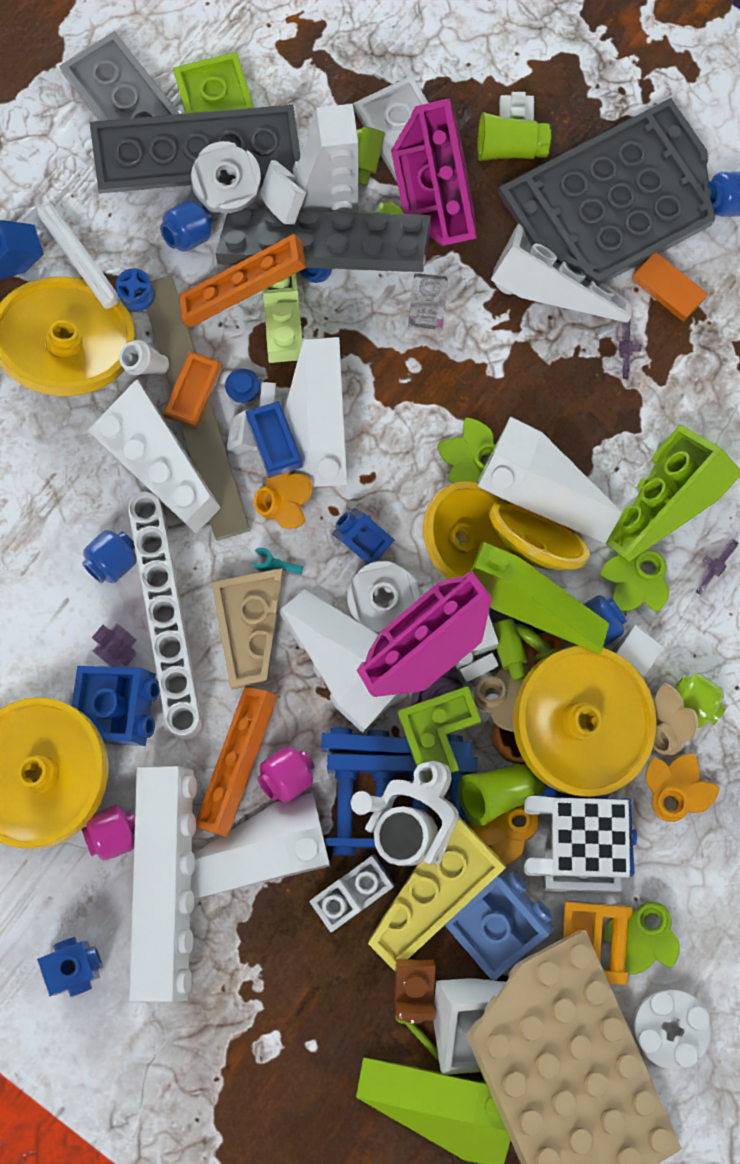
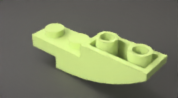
(283, 320)

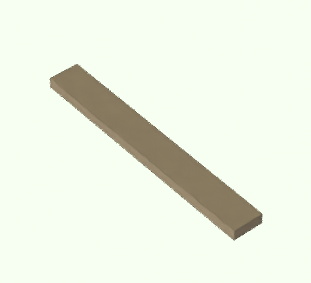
(205, 442)

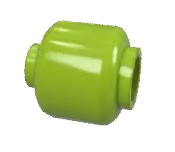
(702, 697)

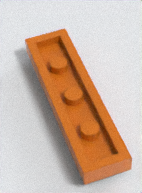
(242, 280)
(236, 761)

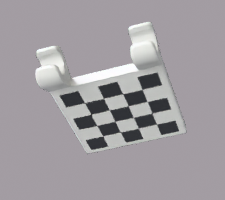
(587, 837)

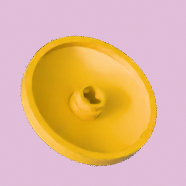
(62, 337)
(584, 721)
(48, 772)

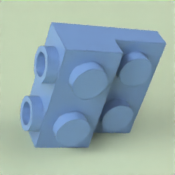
(501, 924)

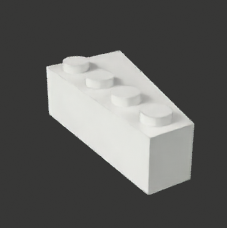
(329, 161)
(148, 448)

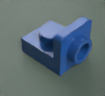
(362, 536)

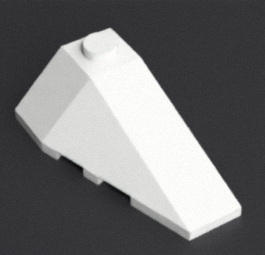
(536, 276)
(264, 848)

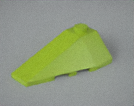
(683, 483)
(535, 599)
(443, 1108)

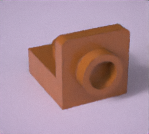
(414, 990)

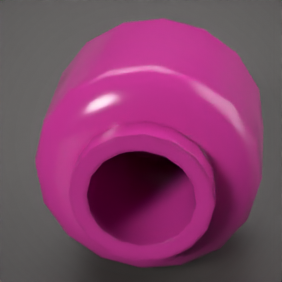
(286, 774)
(110, 833)

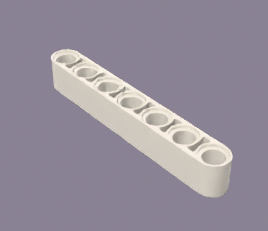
(164, 597)

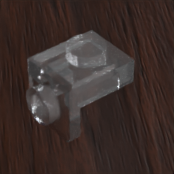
(428, 301)

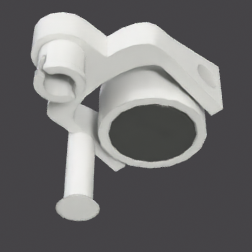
(407, 833)

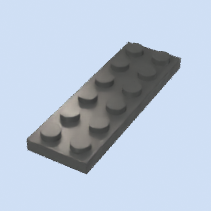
(163, 148)
(331, 239)

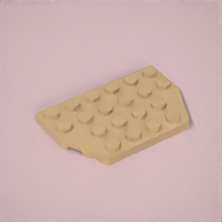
(569, 1065)

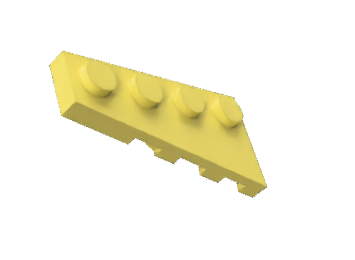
(435, 895)

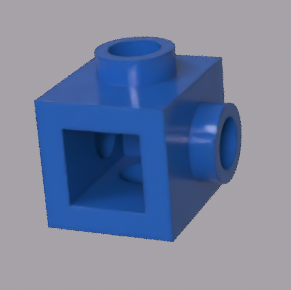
(57, 972)

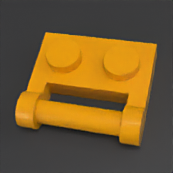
(589, 917)

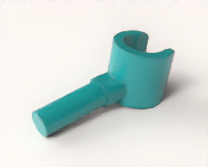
(273, 563)

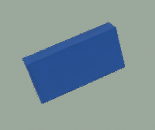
(273, 439)

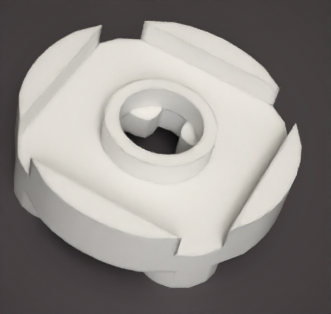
(235, 161)
(365, 587)
(692, 1018)

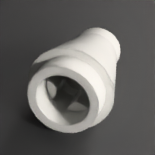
(141, 359)

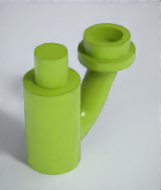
(369, 150)
(511, 649)

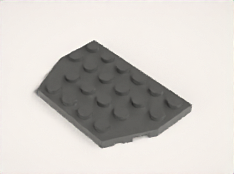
(617, 195)

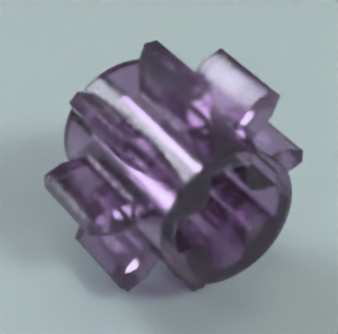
(114, 645)

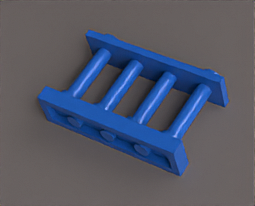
(383, 771)

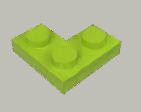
(432, 720)

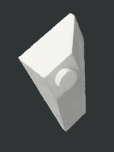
(316, 412)
(543, 480)
(337, 649)
(457, 1008)

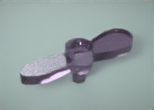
(627, 348)
(716, 565)

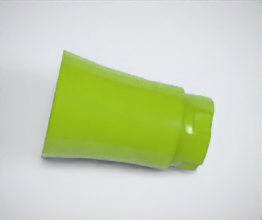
(512, 138)
(497, 792)

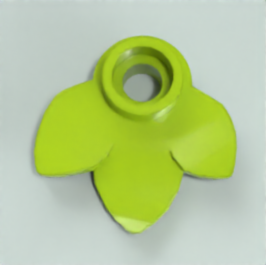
(467, 452)
(636, 586)
(647, 943)

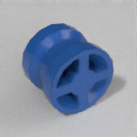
(129, 283)

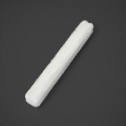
(79, 256)

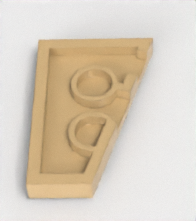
(247, 624)

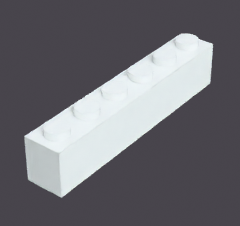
(162, 885)

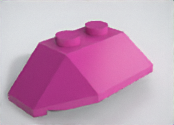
(434, 173)
(427, 638)

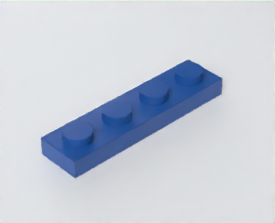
(379, 743)

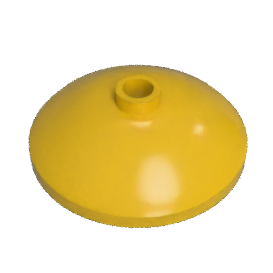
(463, 513)
(537, 538)

